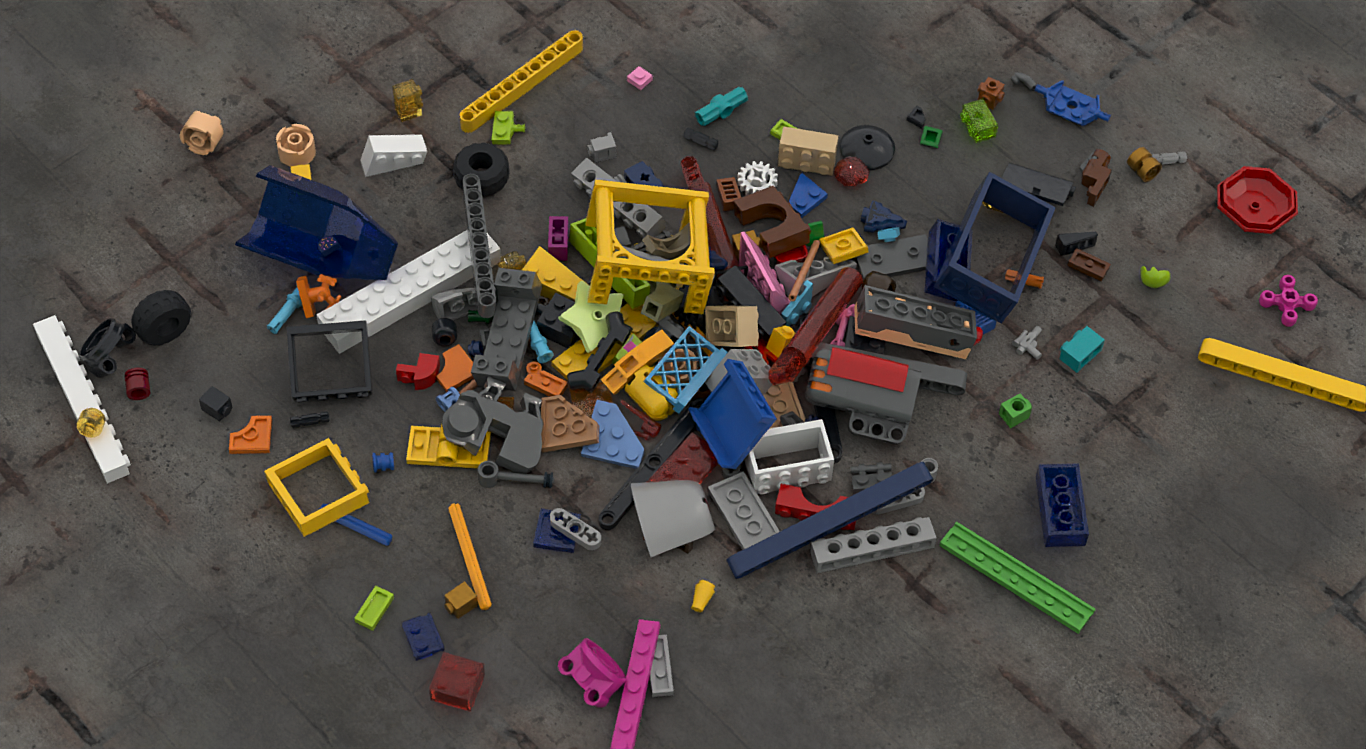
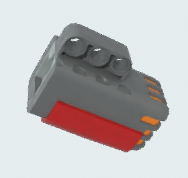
(867, 388)

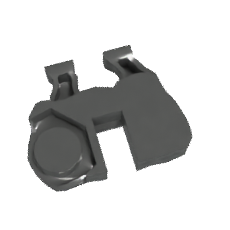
(476, 413)

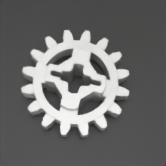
(757, 177)

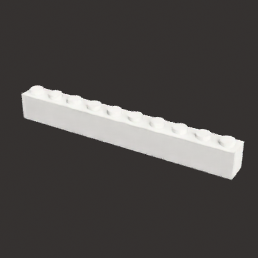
(80, 396)

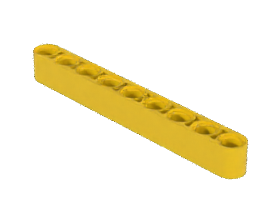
(521, 81)
(1283, 374)

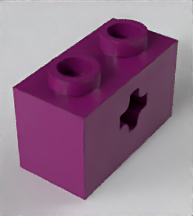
(558, 237)

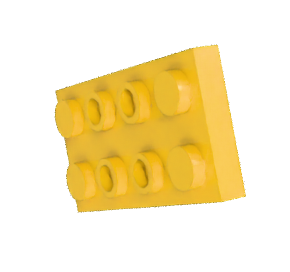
(431, 448)

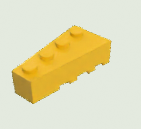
(553, 275)

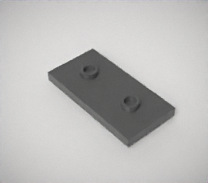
(895, 257)

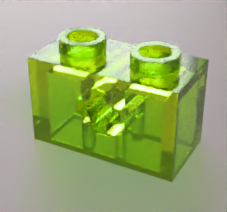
(979, 120)

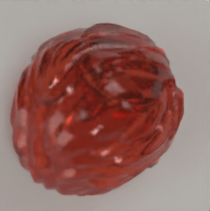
(851, 171)

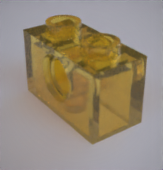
(407, 100)

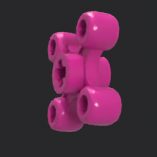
(1288, 300)

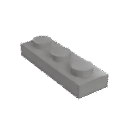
(661, 670)

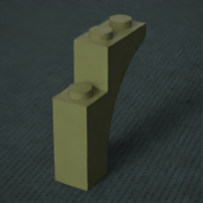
(662, 301)

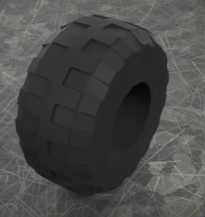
(482, 156)
(161, 317)

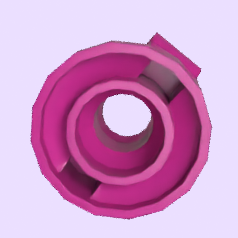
(593, 672)

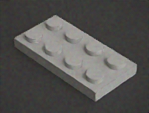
(742, 510)

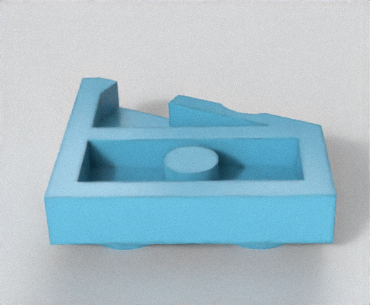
(799, 306)

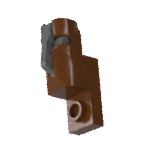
(1095, 174)

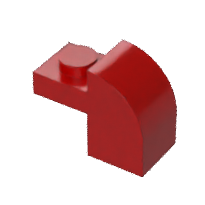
(421, 375)

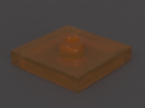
(586, 401)

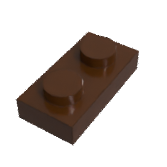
(1089, 264)

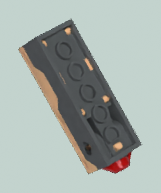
(916, 322)

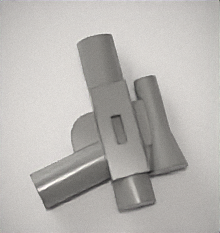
(1028, 343)

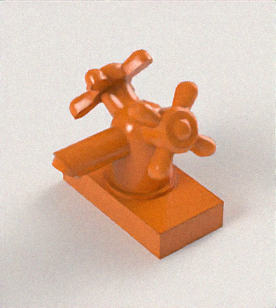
(317, 294)

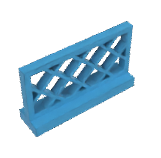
(700, 376)

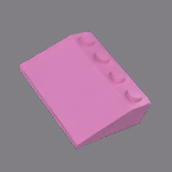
(761, 274)

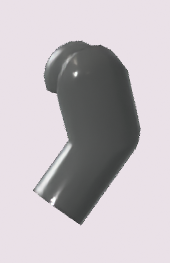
(1026, 79)

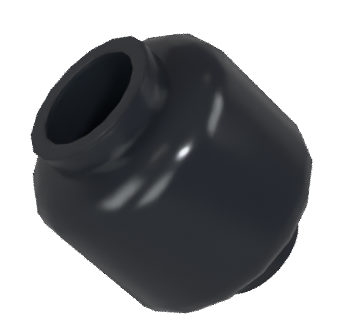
(444, 332)

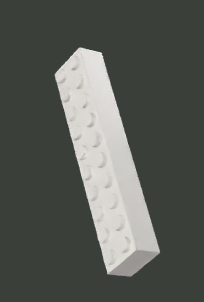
(404, 290)

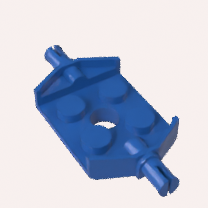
(1059, 97)

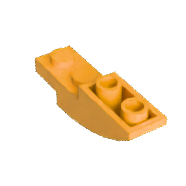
(643, 354)

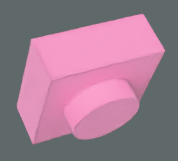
(639, 78)

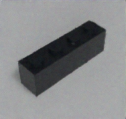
(742, 292)

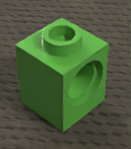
(1014, 417)

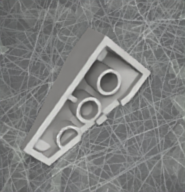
(820, 273)
(455, 303)

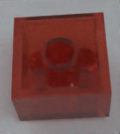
(456, 681)

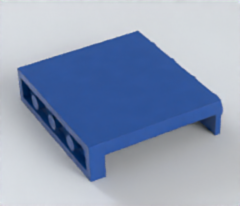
(733, 416)

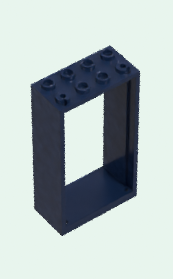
(975, 289)

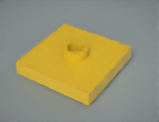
(843, 245)

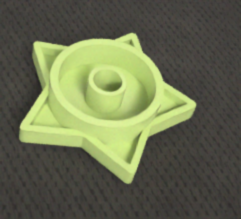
(590, 318)

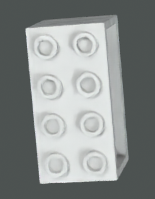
(787, 440)

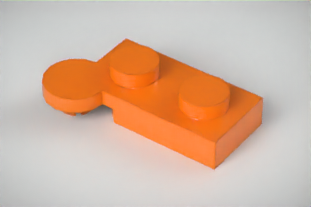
(544, 381)

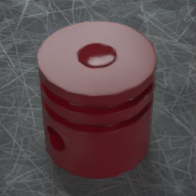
(137, 383)

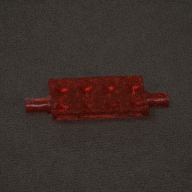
(690, 461)

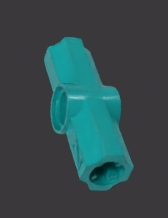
(721, 106)

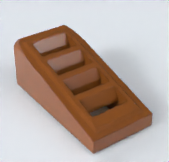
(728, 204)

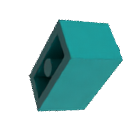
(1081, 348)

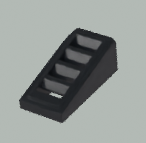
(1068, 242)

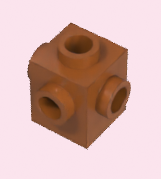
(991, 92)

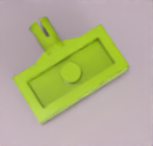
(504, 128)

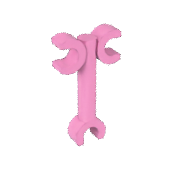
(842, 321)

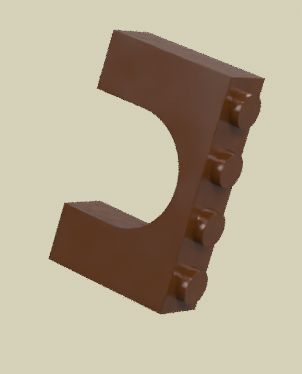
(771, 203)

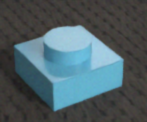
(888, 234)

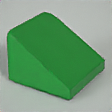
(931, 136)
(816, 231)

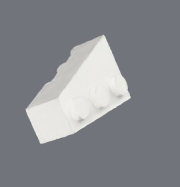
(392, 153)

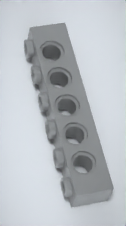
(653, 222)
(866, 552)

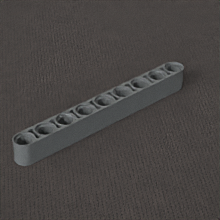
(479, 246)
(932, 378)

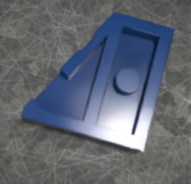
(806, 196)

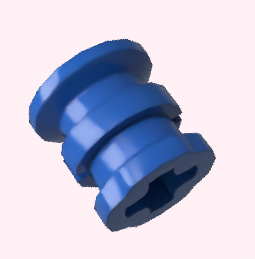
(383, 462)

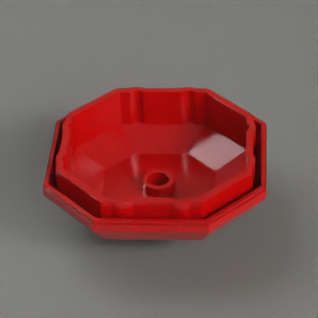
(1257, 200)

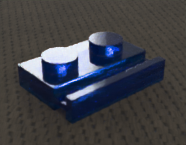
(422, 636)

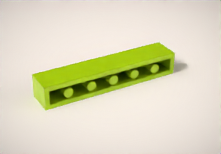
(585, 241)

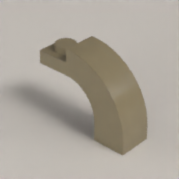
(670, 247)

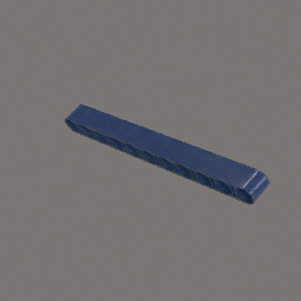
(829, 520)

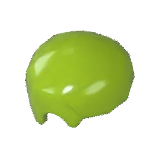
(1154, 278)

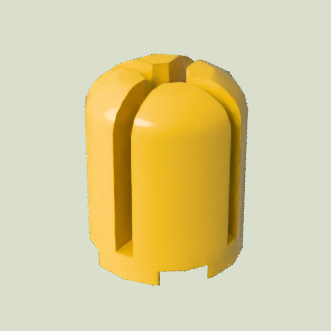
(646, 398)

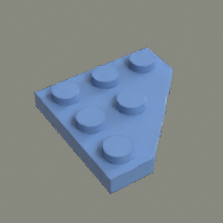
(616, 438)

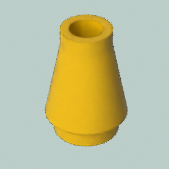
(703, 592)

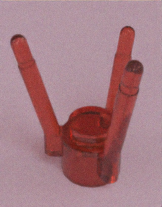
(649, 427)

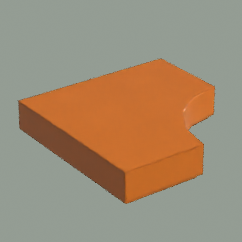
(456, 369)
(253, 438)

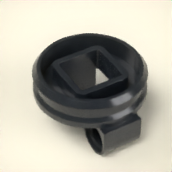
(101, 343)

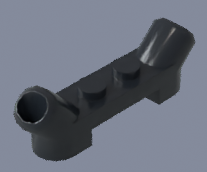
(618, 333)

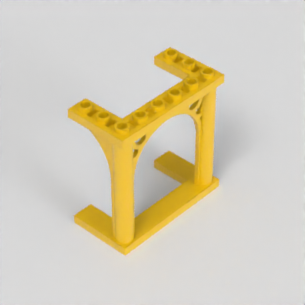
(608, 265)

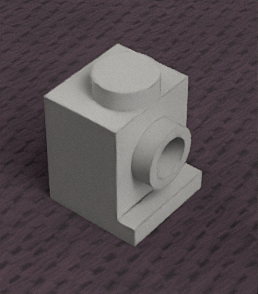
(602, 148)

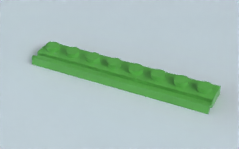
(1017, 577)

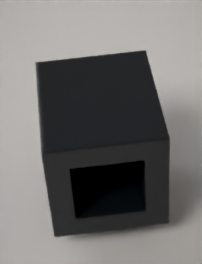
(215, 403)

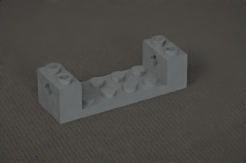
(510, 328)

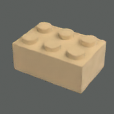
(807, 151)
(732, 325)

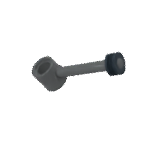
(491, 480)

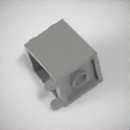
(754, 363)

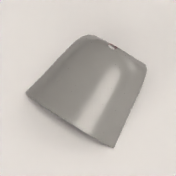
(671, 513)

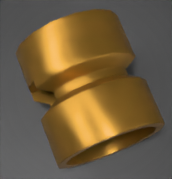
(1145, 165)

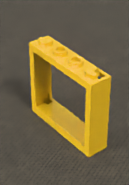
(330, 512)

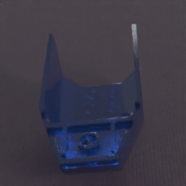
(301, 213)

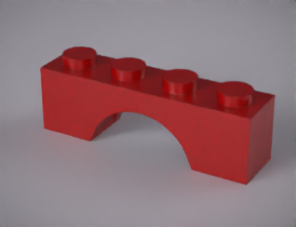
(793, 504)

